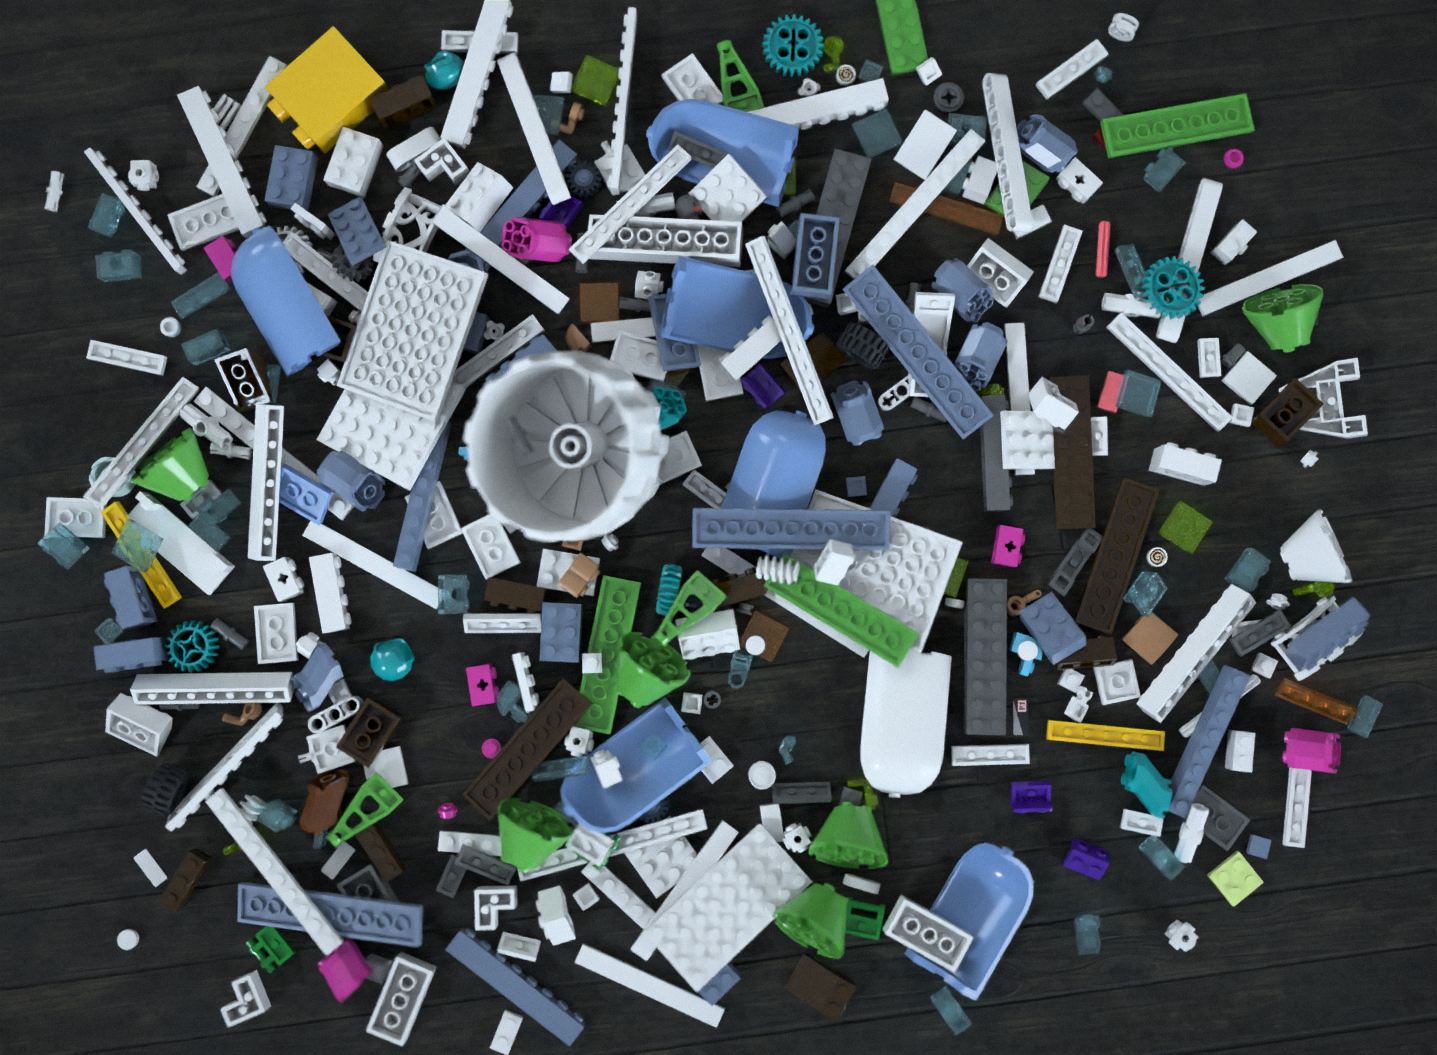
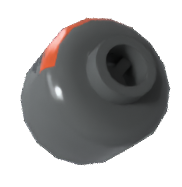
(688, 208)

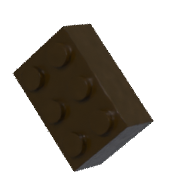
(403, 103)

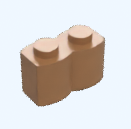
(579, 575)

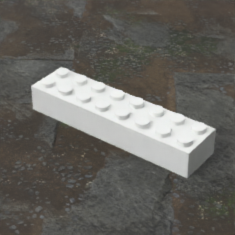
(668, 238)

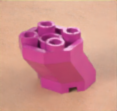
(535, 239)
(1312, 750)
(344, 968)

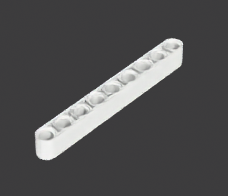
(534, 129)
(1007, 153)
(1193, 247)

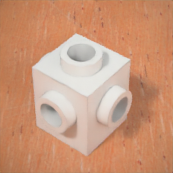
(143, 174)
(648, 284)
(579, 735)
(796, 830)
(1177, 940)

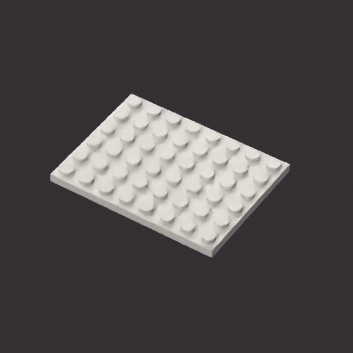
(412, 330)
(898, 581)

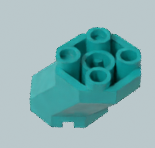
(671, 405)
(1147, 784)

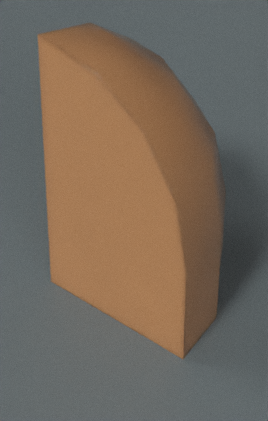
(576, 340)

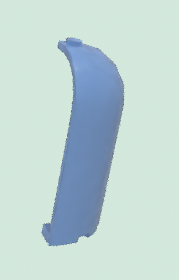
(754, 141)
(280, 301)
(721, 306)
(778, 465)
(643, 779)
(989, 900)

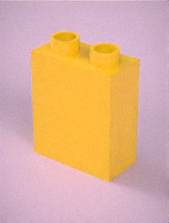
(325, 91)

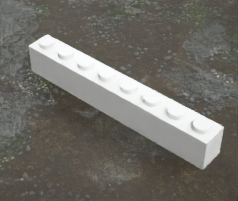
(475, 72)
(829, 105)
(220, 158)
(265, 482)
(1196, 652)
(212, 688)

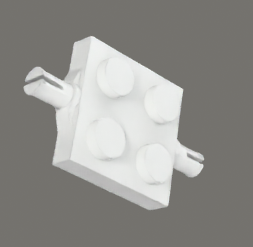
(631, 170)
(324, 751)

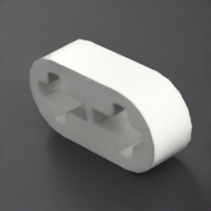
(861, 883)

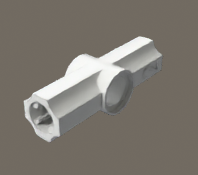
(657, 204)
(1128, 305)
(206, 426)
(1191, 832)

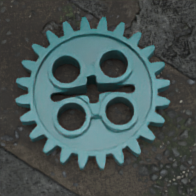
(810, 46)
(1168, 272)

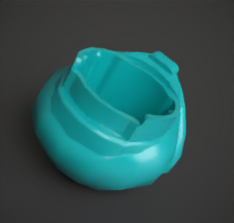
(444, 70)
(392, 659)

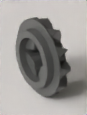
(954, 91)

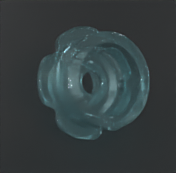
(1103, 74)

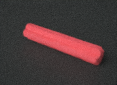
(1103, 249)

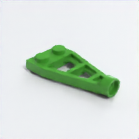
(746, 102)
(705, 591)
(381, 792)

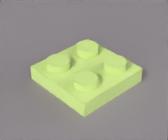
(1235, 878)

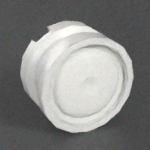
(1123, 27)
(762, 775)

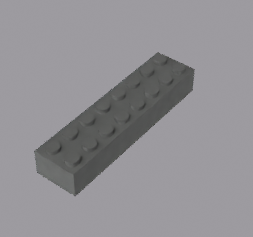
(841, 200)
(985, 656)

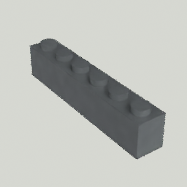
(995, 478)

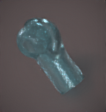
(785, 748)

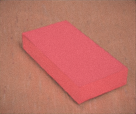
(1110, 392)

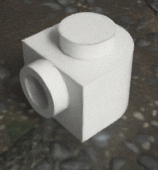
(329, 372)
(308, 644)

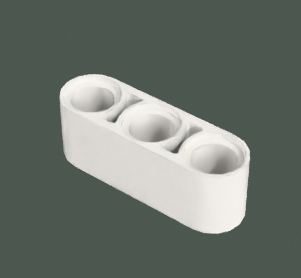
(406, 152)
(327, 718)

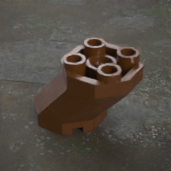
(324, 801)

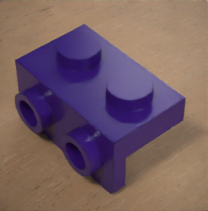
(562, 212)
(762, 386)
(1031, 796)
(1087, 859)

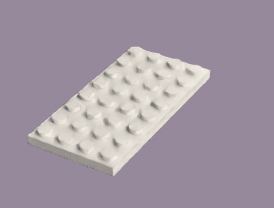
(727, 907)

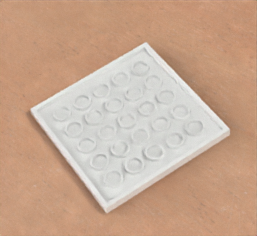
(385, 436)

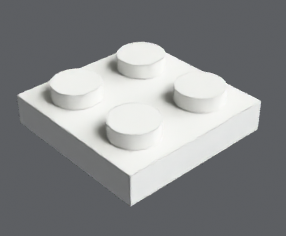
(312, 222)

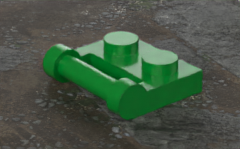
(863, 925)

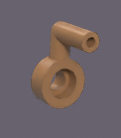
(575, 114)
(1020, 603)
(250, 711)

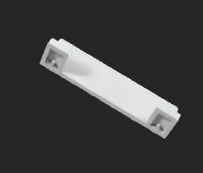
(181, 544)

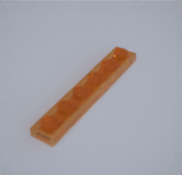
(952, 210)

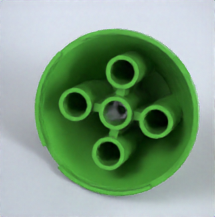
(1285, 316)
(175, 469)
(648, 669)
(530, 832)
(850, 839)
(816, 919)

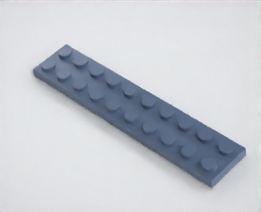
(918, 351)
(790, 528)
(347, 914)

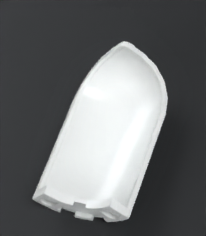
(905, 722)

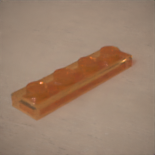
(1315, 701)

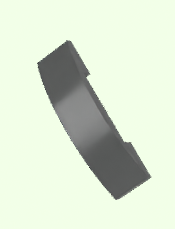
(1075, 560)

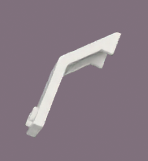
(935, 315)

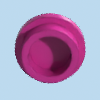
(1233, 158)
(491, 748)
(447, 810)

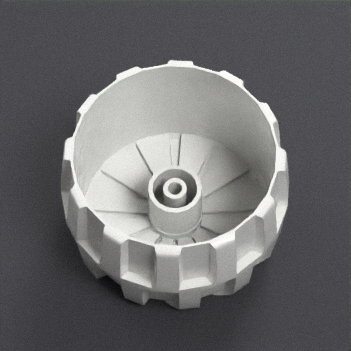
(591, 442)

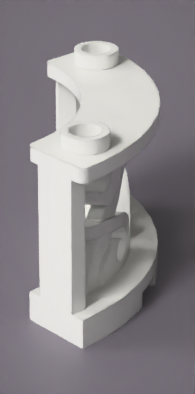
(403, 204)
(1304, 624)

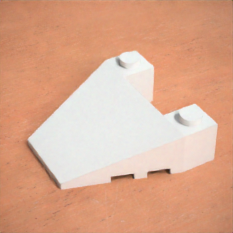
(1326, 387)

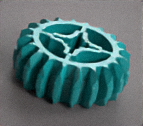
(668, 588)
(185, 660)

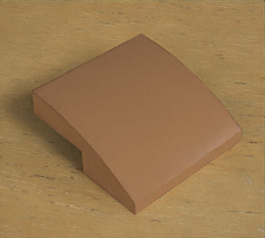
(1150, 637)

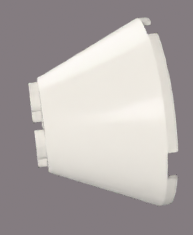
(1315, 553)

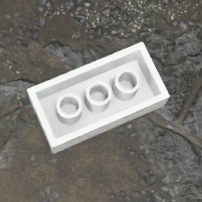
(927, 933)
(401, 998)

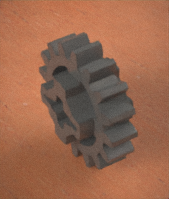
(357, 271)

